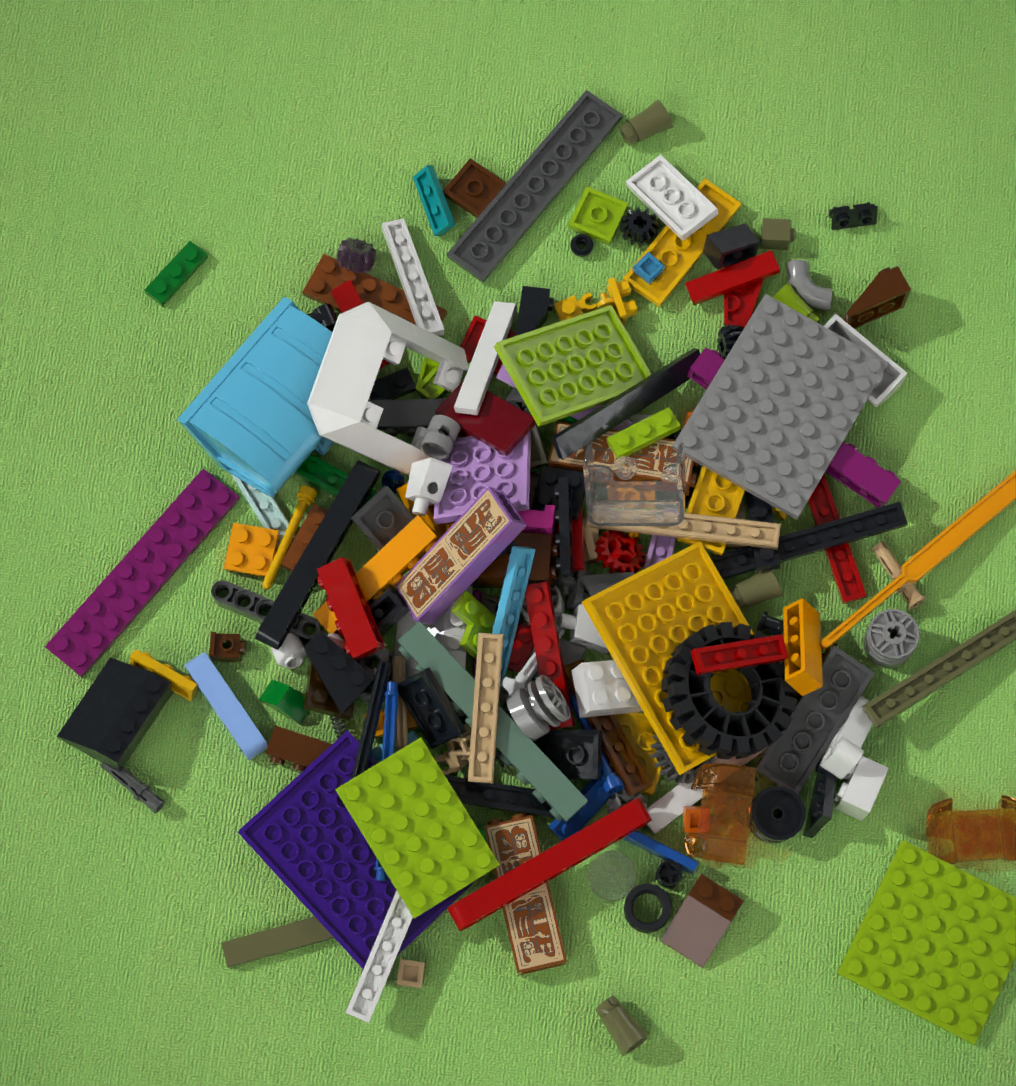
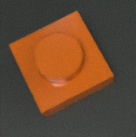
(691, 818)

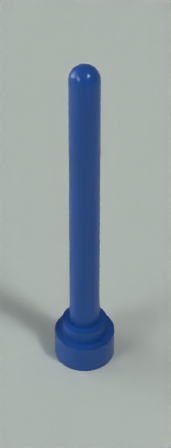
(612, 782)

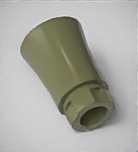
(645, 124)
(756, 589)
(621, 1025)

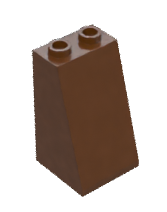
(542, 568)

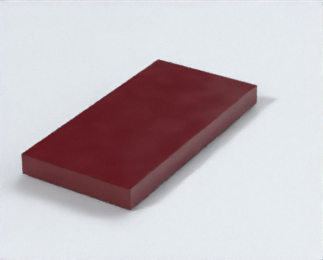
(496, 424)

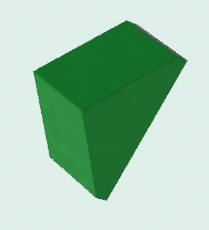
(284, 700)

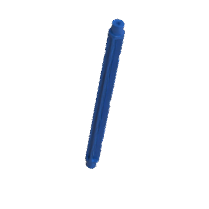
(389, 743)

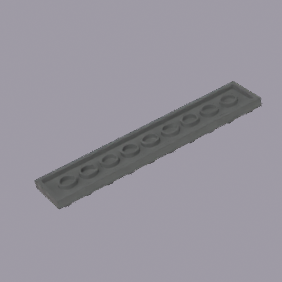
(534, 186)

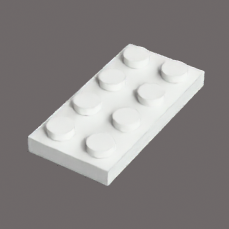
(672, 197)

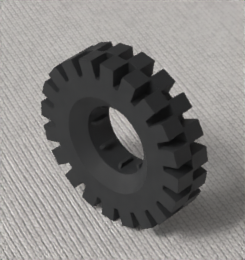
(708, 722)

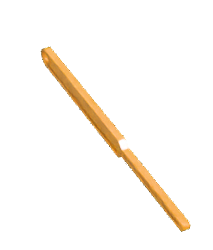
(935, 551)

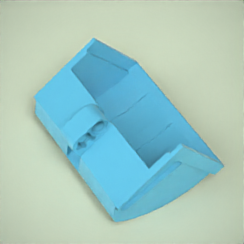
(256, 407)

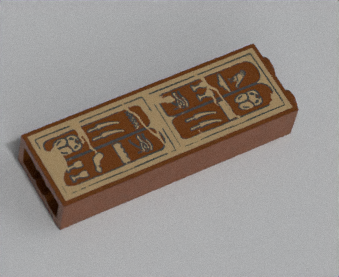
(649, 460)
(532, 918)

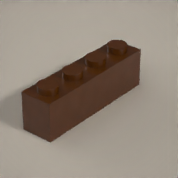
(294, 749)

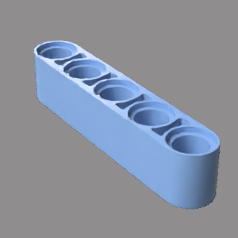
(226, 706)

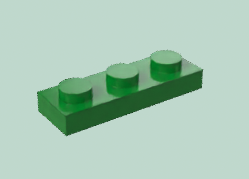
(176, 273)

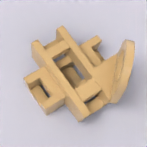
(456, 756)

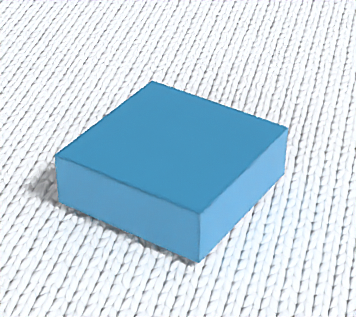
(648, 268)

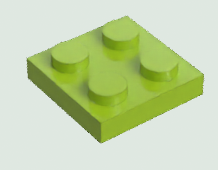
(598, 215)

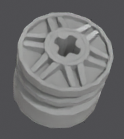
(887, 651)
(538, 707)

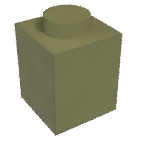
(776, 234)

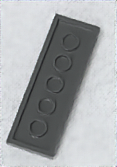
(815, 721)

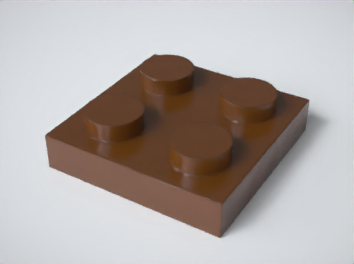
(473, 188)

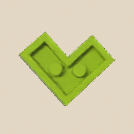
(476, 618)

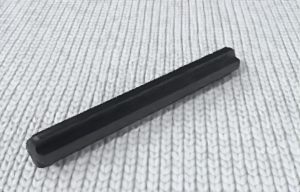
(372, 718)

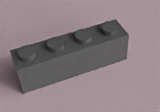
(406, 415)

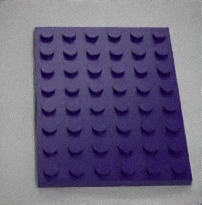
(325, 858)

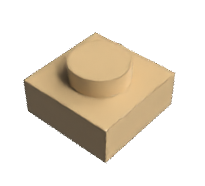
(410, 973)

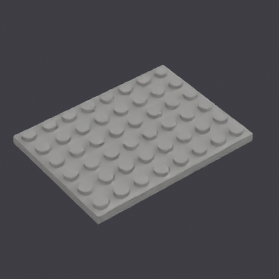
(780, 406)

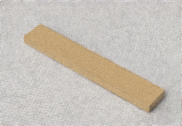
(485, 708)

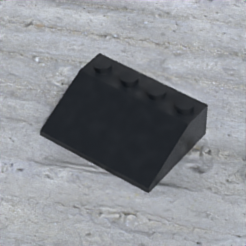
(116, 713)

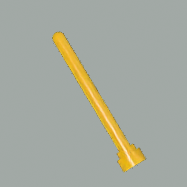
(306, 496)

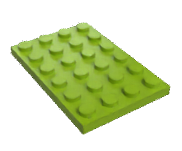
(572, 364)
(417, 827)

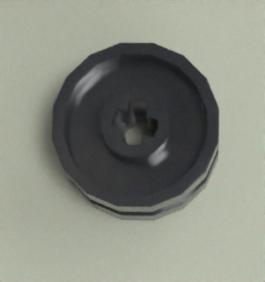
(790, 814)

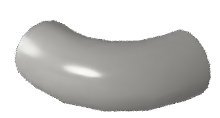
(810, 292)

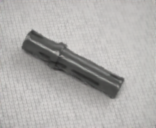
(139, 789)

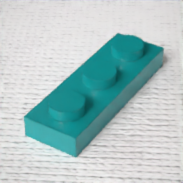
(433, 200)

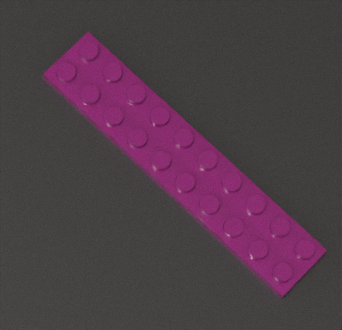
(142, 573)

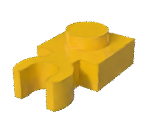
(571, 307)

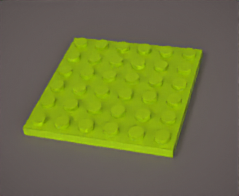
(935, 942)

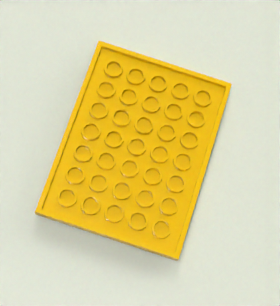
(651, 616)

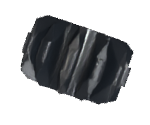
(645, 233)
(727, 337)

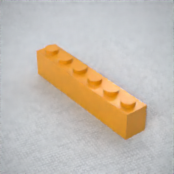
(387, 566)

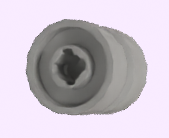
(440, 437)

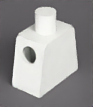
(427, 483)
(582, 630)

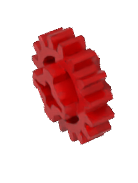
(620, 552)

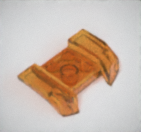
(723, 812)
(972, 833)

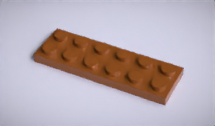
(371, 289)

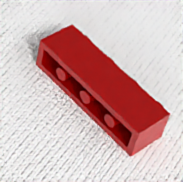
(350, 608)

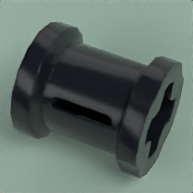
(770, 624)

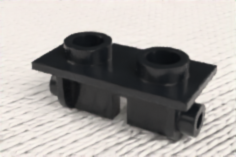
(859, 216)

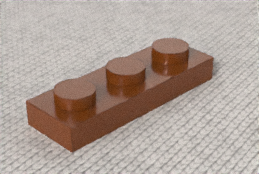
(303, 536)

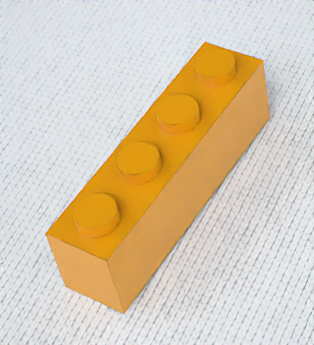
(803, 647)

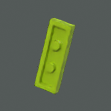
(643, 433)

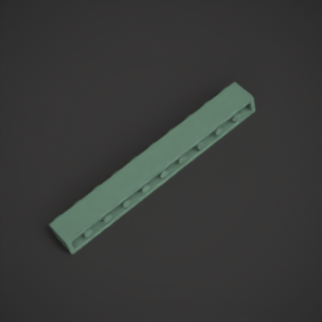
(511, 742)

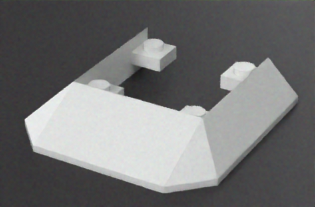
(349, 372)

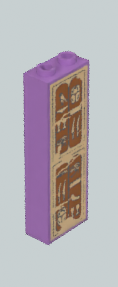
(460, 556)

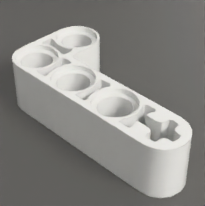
(846, 745)

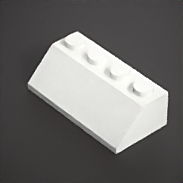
(893, 375)

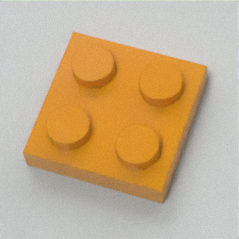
(251, 549)

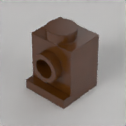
(220, 654)

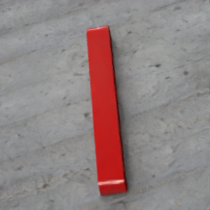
(549, 864)

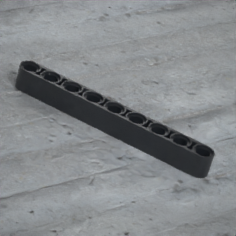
(317, 554)

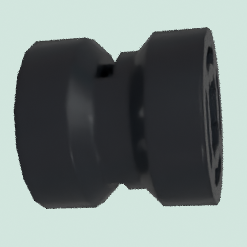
(668, 869)

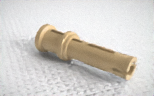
(908, 591)

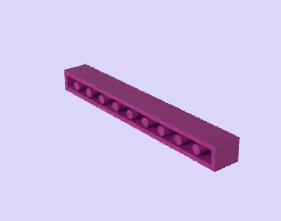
(847, 466)

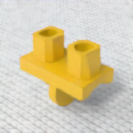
(616, 291)

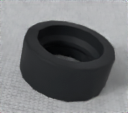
(647, 889)

